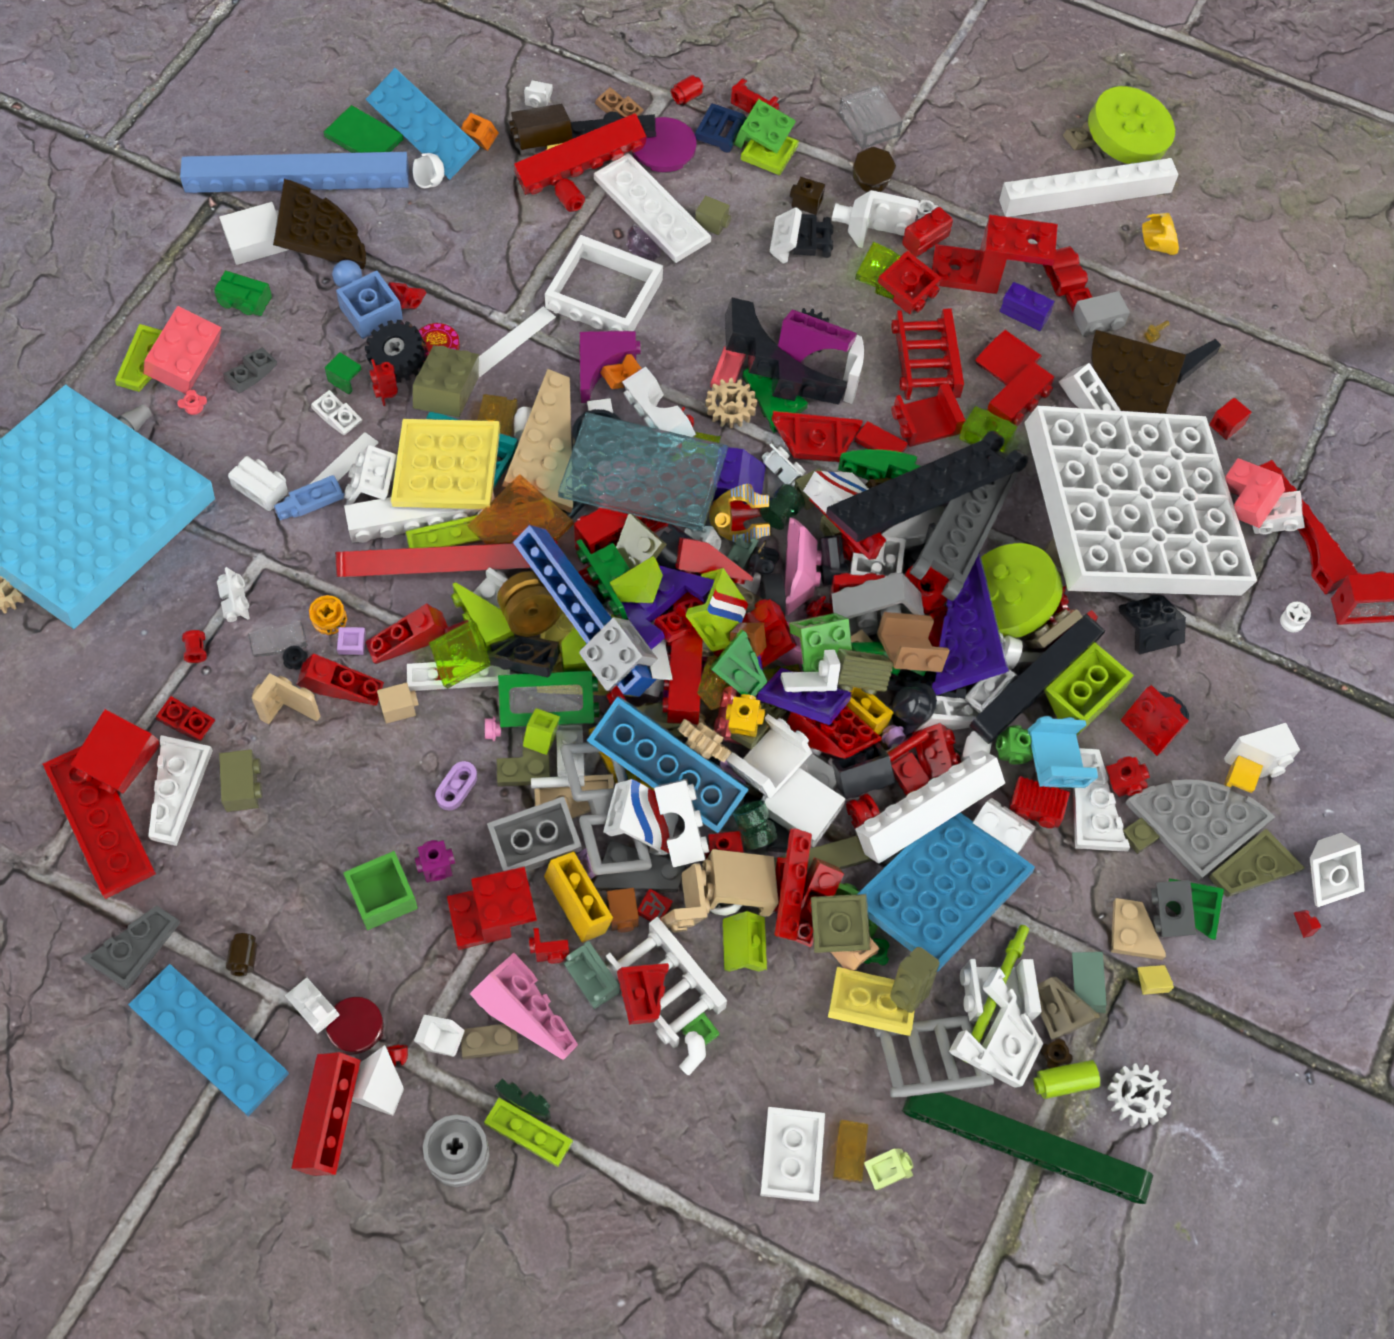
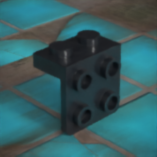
(1155, 622)

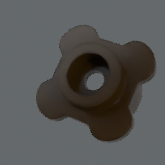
(1061, 1048)

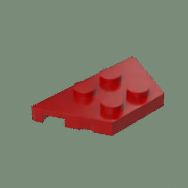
(815, 435)

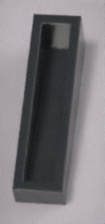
(1197, 358)

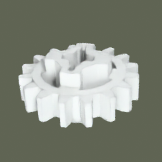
(1144, 1105)

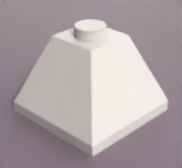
(1336, 869)

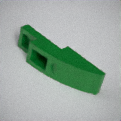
(877, 463)

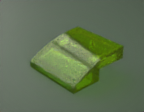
(874, 264)

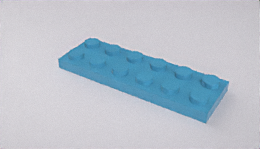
(422, 122)
(209, 1039)

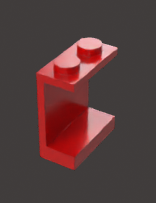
(929, 418)

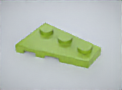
(132, 368)

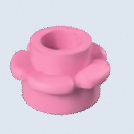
(492, 728)

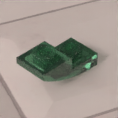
(530, 1104)

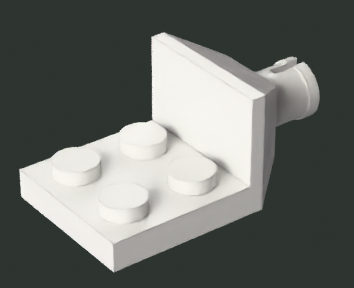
(877, 212)

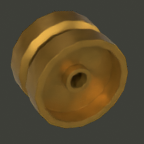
(527, 605)

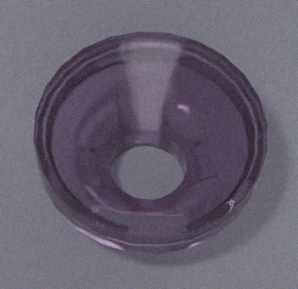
(641, 244)

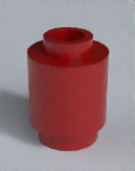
(687, 89)
(569, 195)

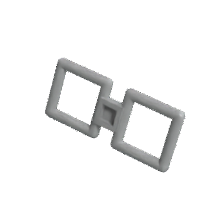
(599, 803)

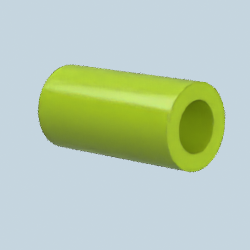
(1067, 1079)

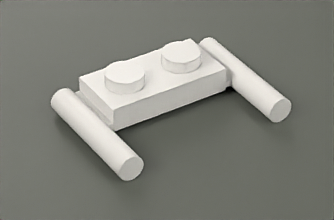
(565, 735)

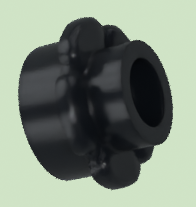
(290, 653)

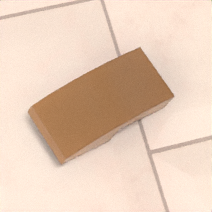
(612, 102)

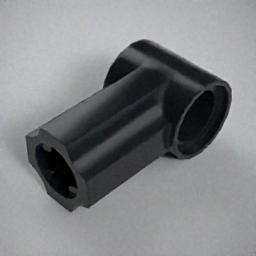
(832, 558)

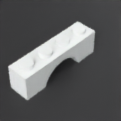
(645, 393)

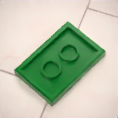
(362, 133)

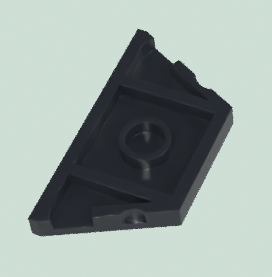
(525, 655)

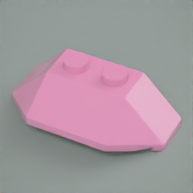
(800, 565)

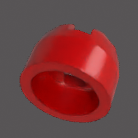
(398, 1053)

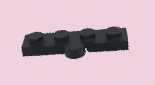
(580, 128)

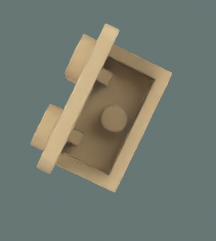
(278, 691)
(695, 901)

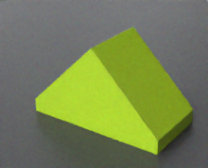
(639, 583)

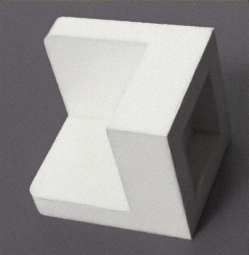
(439, 1035)

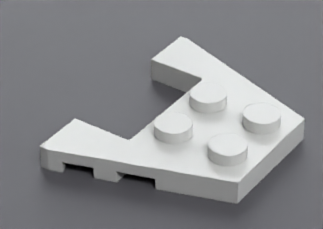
(1009, 1045)

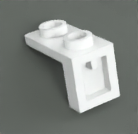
(819, 681)

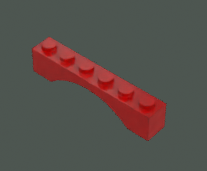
(1327, 559)

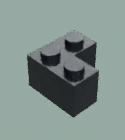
(863, 771)

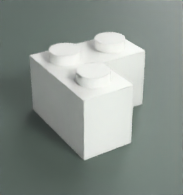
(887, 562)

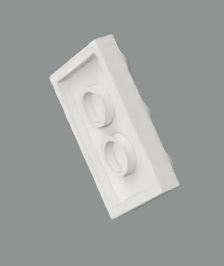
(792, 1154)

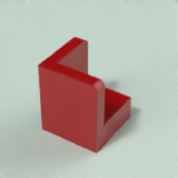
(1230, 418)

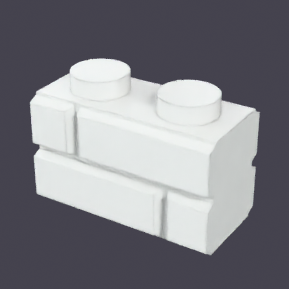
(258, 483)
(1004, 825)

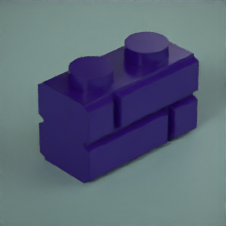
(1027, 306)

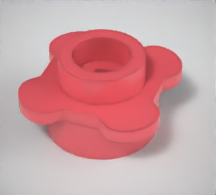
(194, 407)

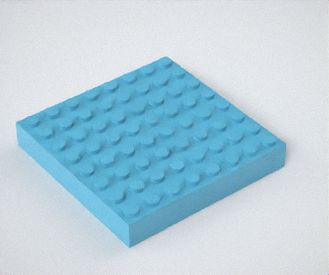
(86, 504)

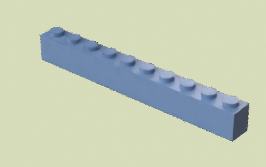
(311, 170)

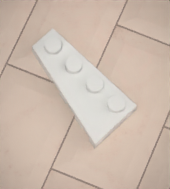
(177, 783)
(1095, 810)

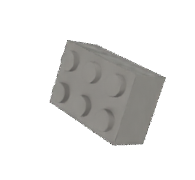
(868, 602)
(535, 836)

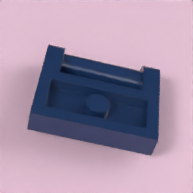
(714, 124)

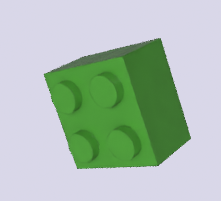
(380, 890)

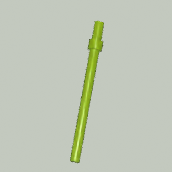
(1014, 951)

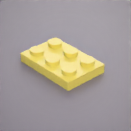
(867, 1002)

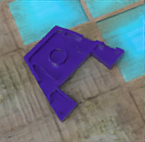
(671, 588)

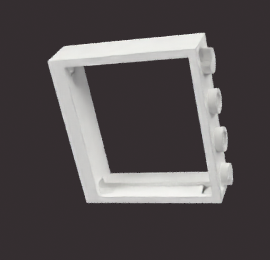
(612, 258)

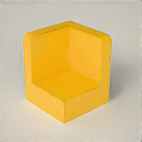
(1243, 774)

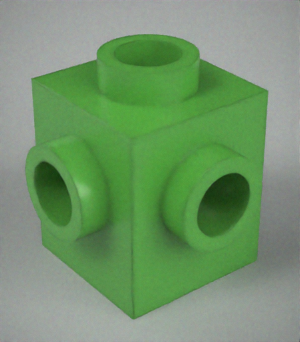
(1014, 745)

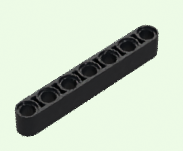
(1036, 679)

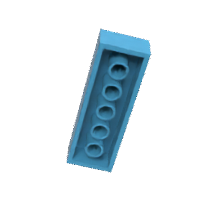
(664, 758)

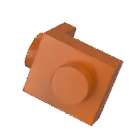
(619, 372)

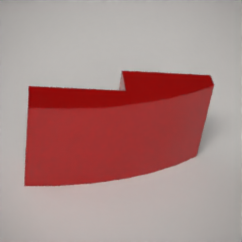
(676, 623)
(184, 719)

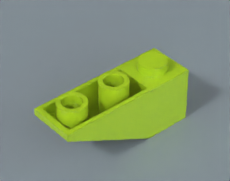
(488, 617)

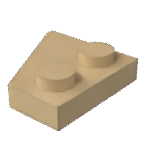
(1134, 931)

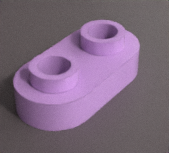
(455, 787)

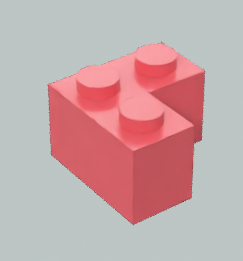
(1257, 491)

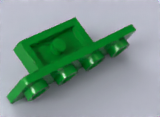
(605, 567)

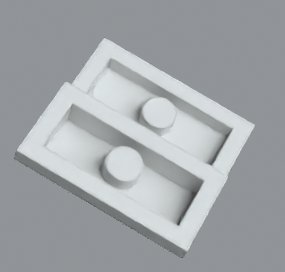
(853, 369)

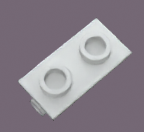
(779, 459)
(232, 586)

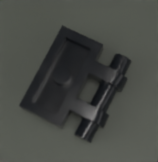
(807, 241)

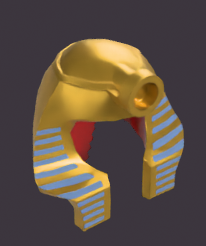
(730, 513)

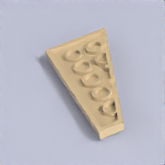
(546, 440)

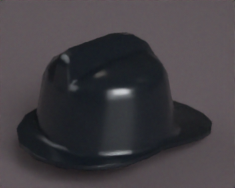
(913, 706)

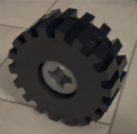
(401, 336)

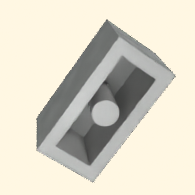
(1101, 313)

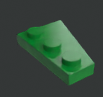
(763, 393)

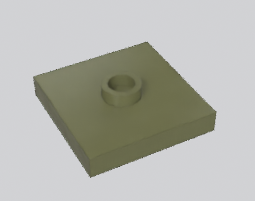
(840, 923)

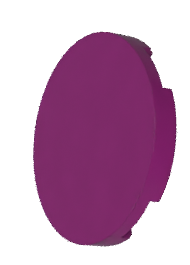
(670, 148)

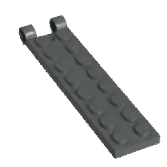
(962, 533)

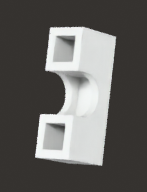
(689, 845)

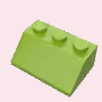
(1088, 686)

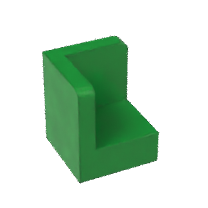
(342, 371)

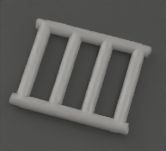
(926, 1085)

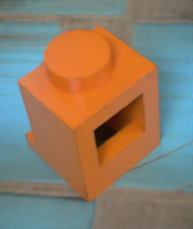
(480, 130)

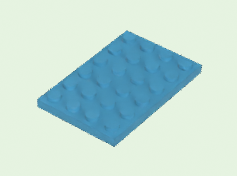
(944, 887)

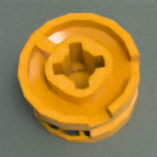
(327, 614)

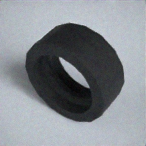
(773, 588)

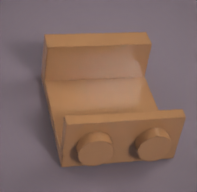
(908, 643)

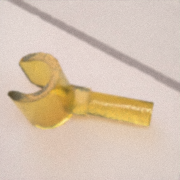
(1153, 332)

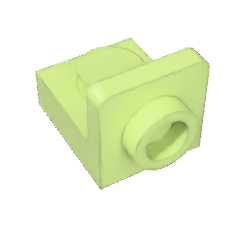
(889, 1168)

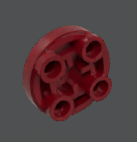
(357, 1026)

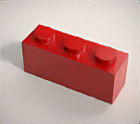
(1022, 394)

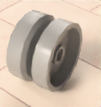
(471, 1158)

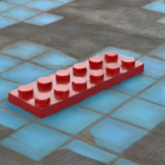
(100, 828)

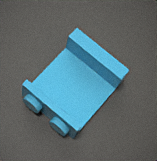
(1058, 753)

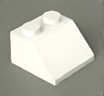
(1269, 747)

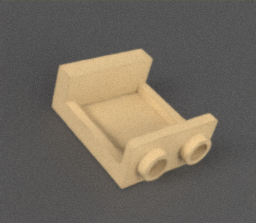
(741, 880)

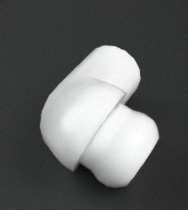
(696, 1052)

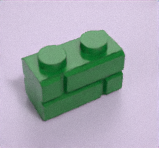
(242, 293)

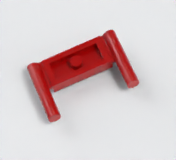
(905, 765)

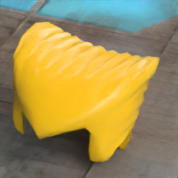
(1160, 234)

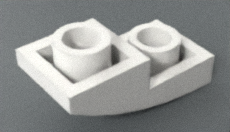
(336, 413)

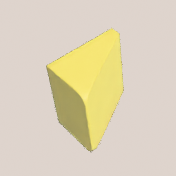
(1155, 979)

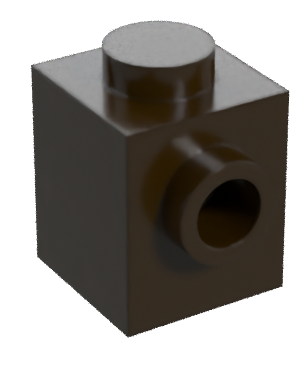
(807, 195)

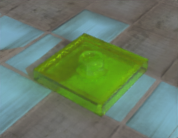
(459, 654)

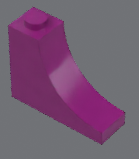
(807, 334)
(601, 350)

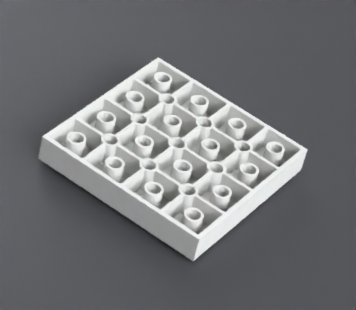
(1138, 502)

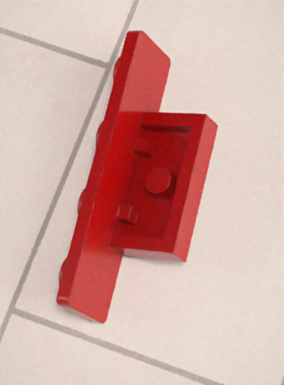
(790, 883)

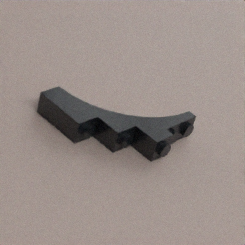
(767, 359)

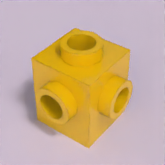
(748, 723)

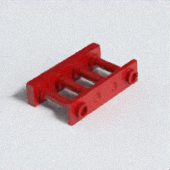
(946, 343)

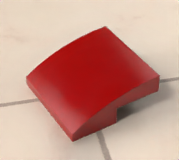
(1006, 357)

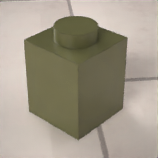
(713, 215)

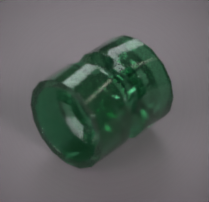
(784, 504)
(755, 824)

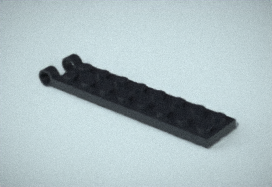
(925, 488)

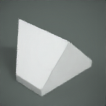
(378, 1083)

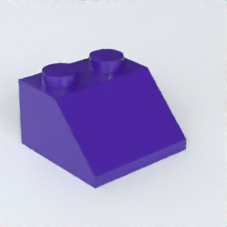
(738, 470)

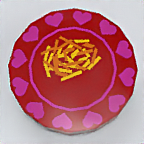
(439, 335)

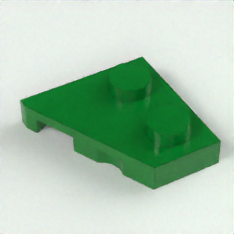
(740, 666)
(1206, 907)

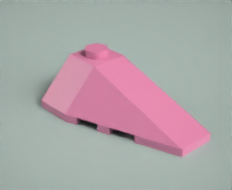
(516, 1001)

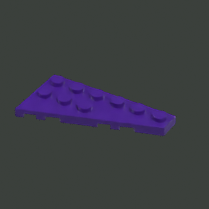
(971, 636)

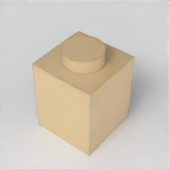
(397, 702)

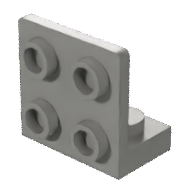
(616, 652)

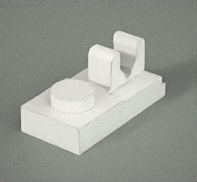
(312, 1005)

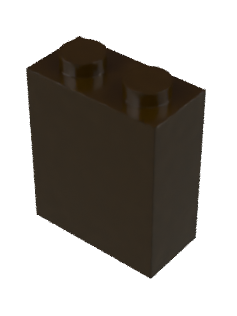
(540, 126)

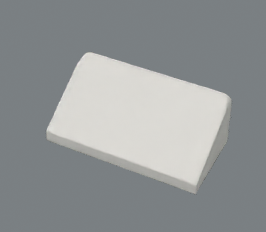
(987, 690)

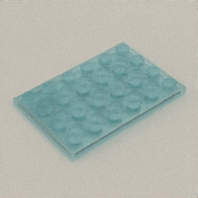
(643, 471)

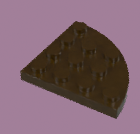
(316, 226)
(1136, 373)

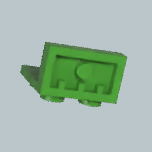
(765, 127)
(821, 634)

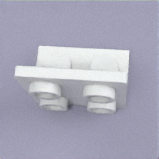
(370, 474)

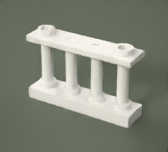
(693, 978)

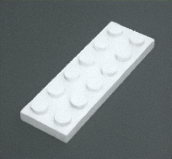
(652, 208)

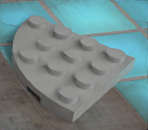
(1200, 820)

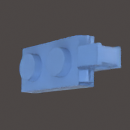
(310, 498)

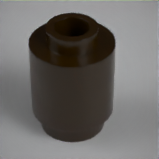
(241, 954)

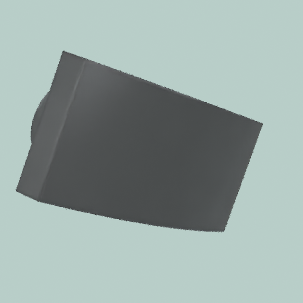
(254, 368)

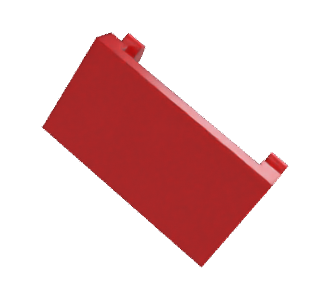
(746, 99)

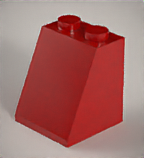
(114, 752)

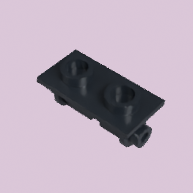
(764, 560)

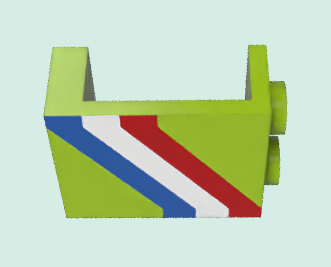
(721, 613)

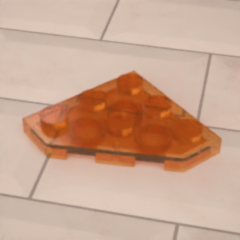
(515, 510)

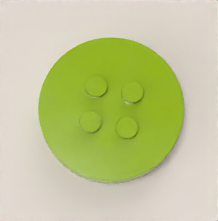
(1131, 125)
(1022, 587)

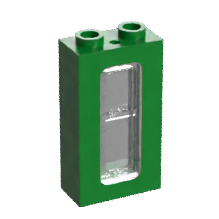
(561, 694)

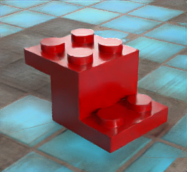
(491, 908)

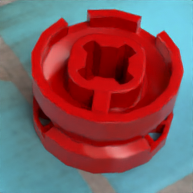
(862, 809)

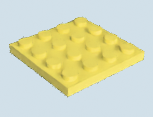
(446, 464)

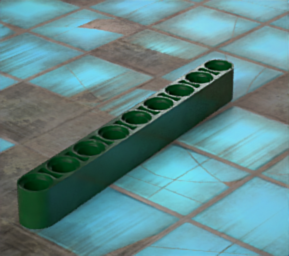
(1031, 1145)

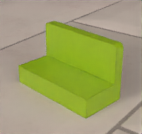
(744, 942)

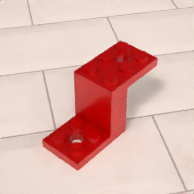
(1002, 240)

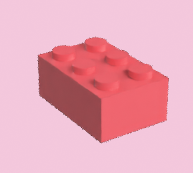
(182, 350)

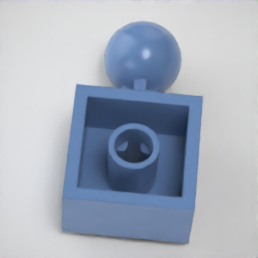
(365, 299)

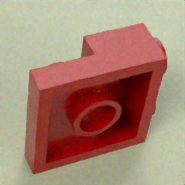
(910, 282)
(777, 631)

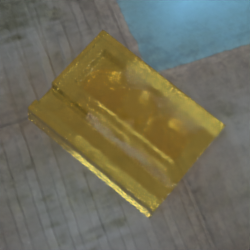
(499, 409)

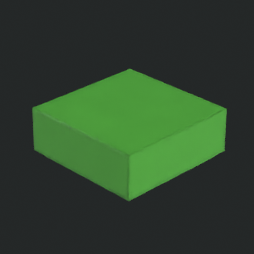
(703, 1027)

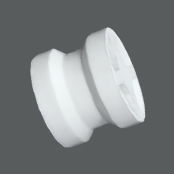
(1301, 616)

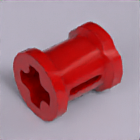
(194, 646)

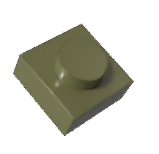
(1140, 835)

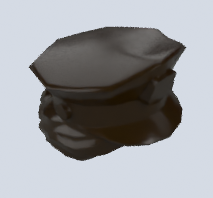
(873, 169)

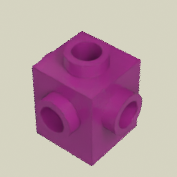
(434, 860)

